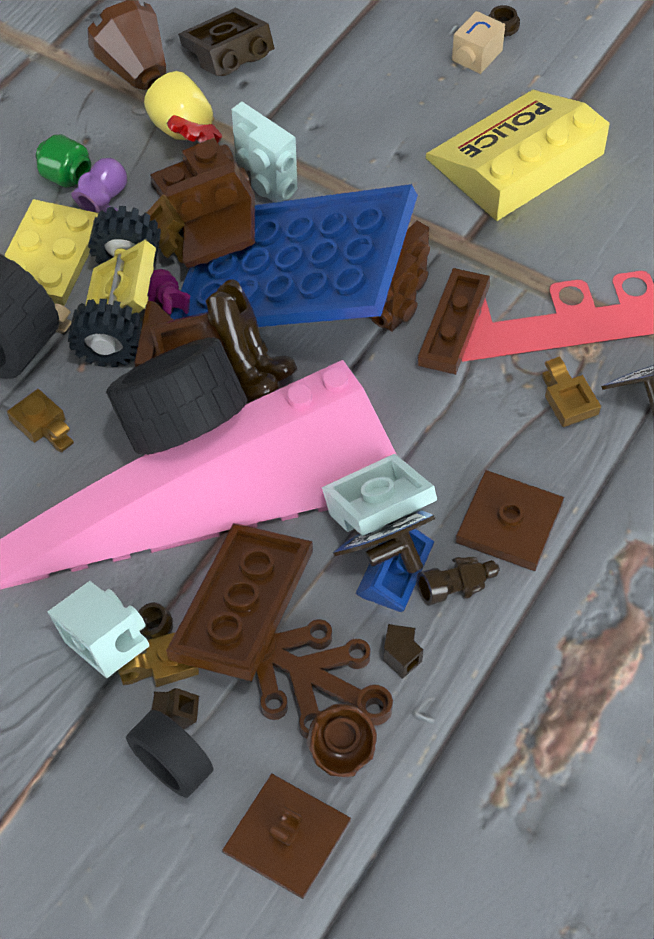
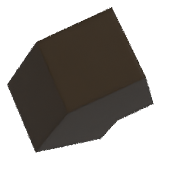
(401, 650)
(177, 705)

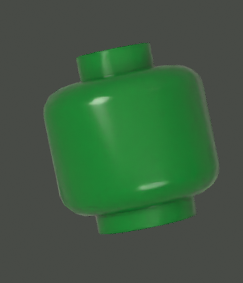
(62, 160)

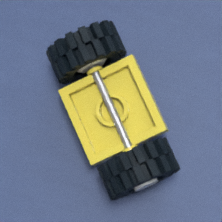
(109, 322)

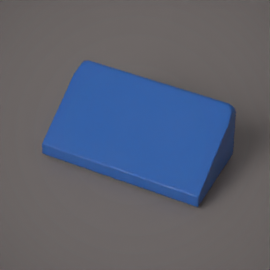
(389, 581)

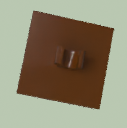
(286, 835)

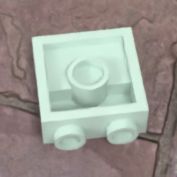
(265, 152)
(377, 495)

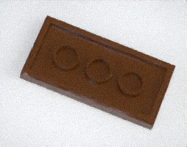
(240, 602)

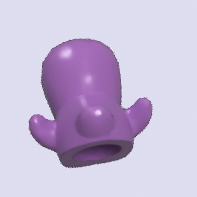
(100, 185)

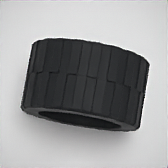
(26, 318)
(177, 396)

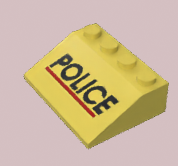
(521, 150)

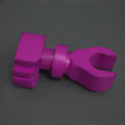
(165, 290)

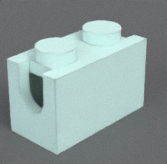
(100, 628)

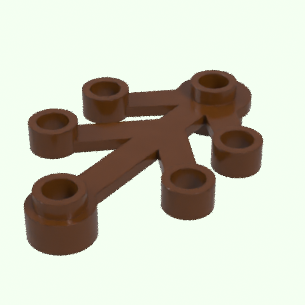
(309, 672)

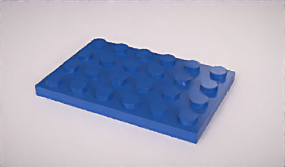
(313, 258)

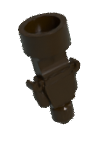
(466, 576)

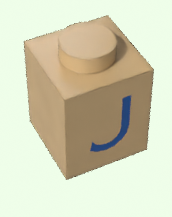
(478, 42)

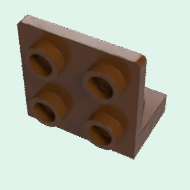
(215, 212)

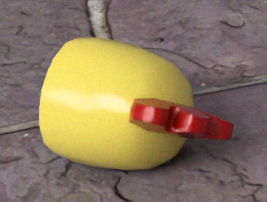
(180, 108)

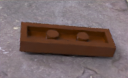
(454, 321)

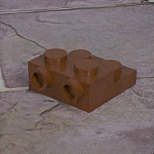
(195, 161)
(407, 279)

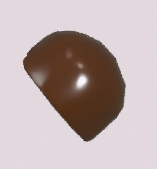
(342, 740)

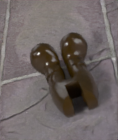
(239, 332)

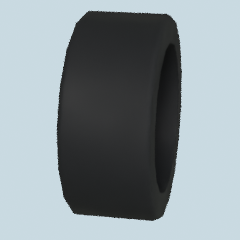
(169, 753)

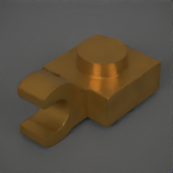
(169, 224)
(568, 397)
(41, 417)
(156, 664)

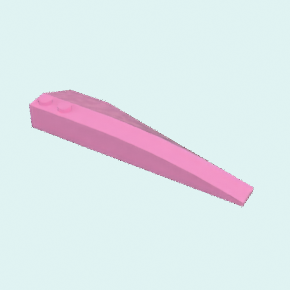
(243, 472)

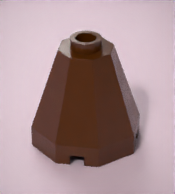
(129, 43)

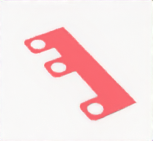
(569, 325)

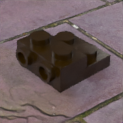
(228, 41)

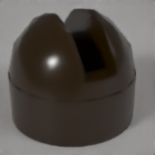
(155, 616)

